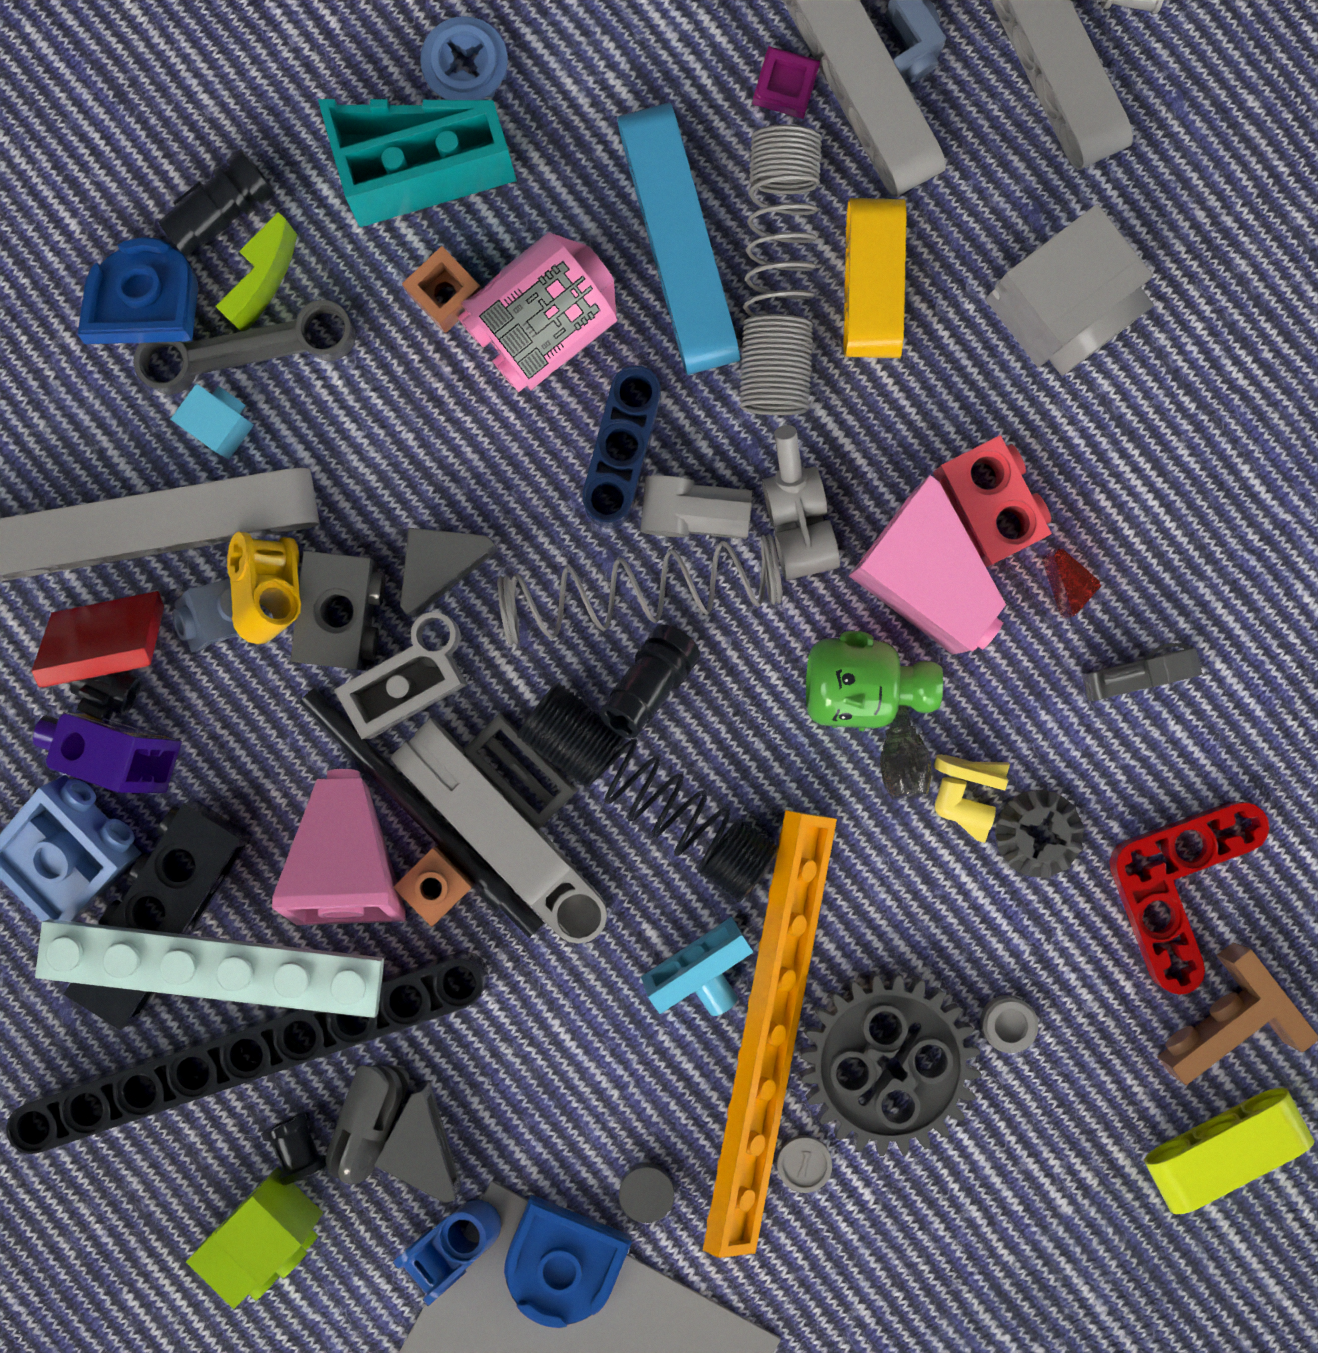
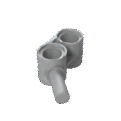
(796, 512)

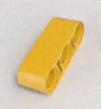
(874, 278)

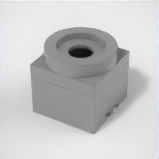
(1073, 292)

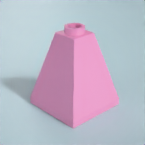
(339, 860)

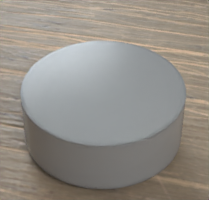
(1009, 1024)

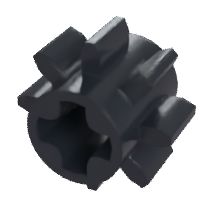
(107, 694)

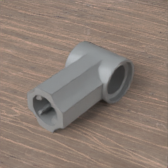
(679, 508)

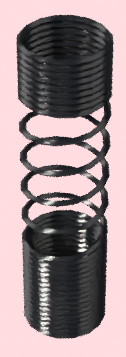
(585, 747)

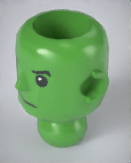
(862, 684)

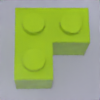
(258, 1241)

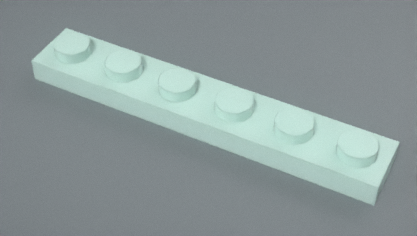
(209, 968)

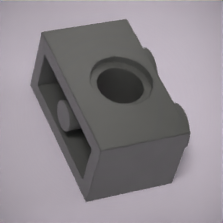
(323, 581)

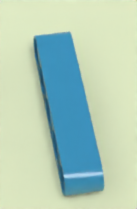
(678, 238)

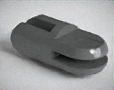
(366, 1121)

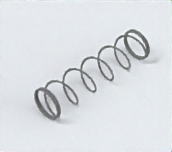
(769, 573)

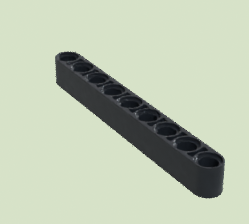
(227, 1067)

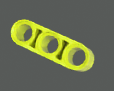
(1229, 1150)

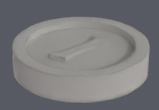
(804, 1164)

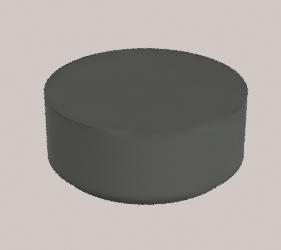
(646, 1192)

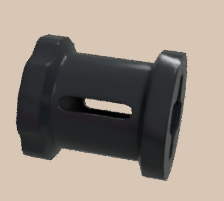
(294, 1148)

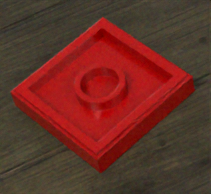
(99, 639)

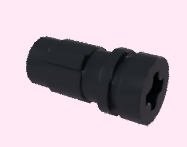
(212, 207)
(659, 667)

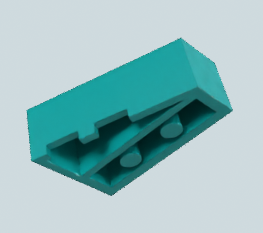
(415, 154)

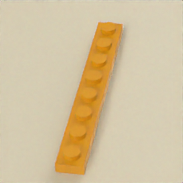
(769, 1034)

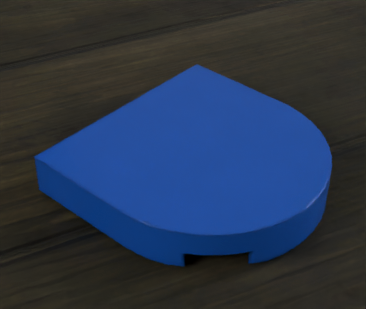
(139, 296)
(562, 1264)

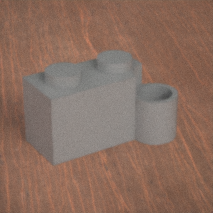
(403, 682)

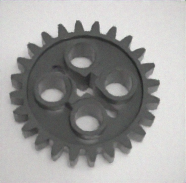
(930, 1091)

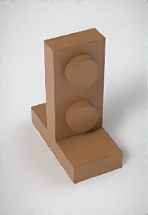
(1236, 1019)

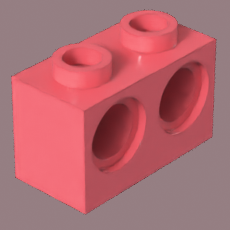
(980, 507)

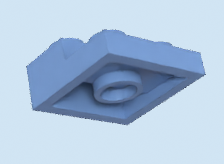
(63, 850)

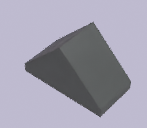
(437, 563)
(420, 1148)

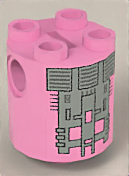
(542, 309)

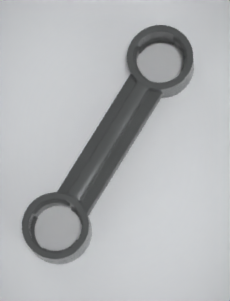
(246, 347)

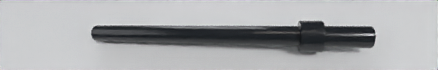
(494, 888)

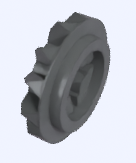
(1017, 846)

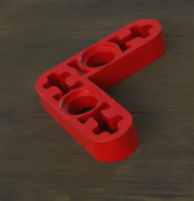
(1159, 885)

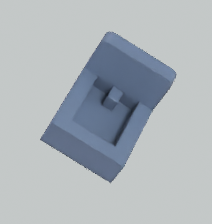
(919, 32)
(205, 615)

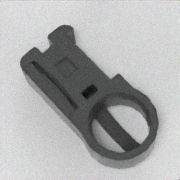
(1143, 673)

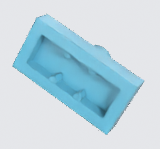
(700, 970)

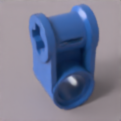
(445, 1253)

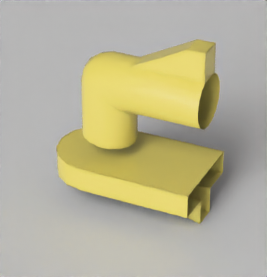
(949, 804)

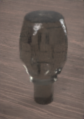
(905, 760)

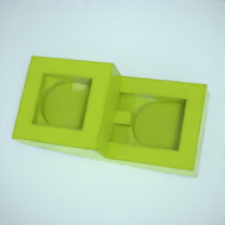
(270, 256)

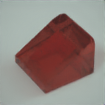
(1069, 582)

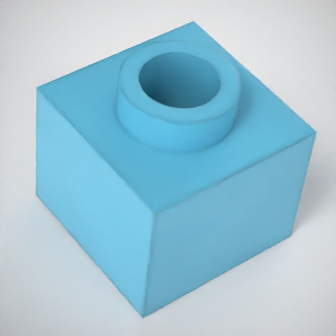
(213, 419)

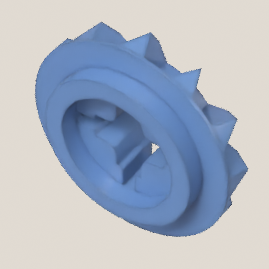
(468, 37)

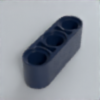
(617, 421)

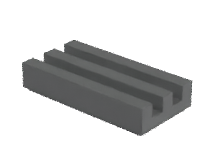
(553, 803)

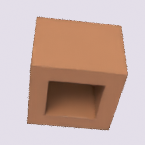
(433, 275)
(452, 878)

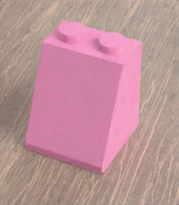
(933, 573)

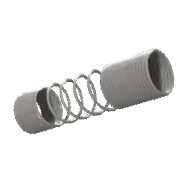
(779, 345)

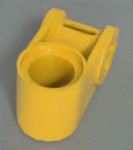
(266, 576)

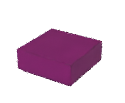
(786, 82)

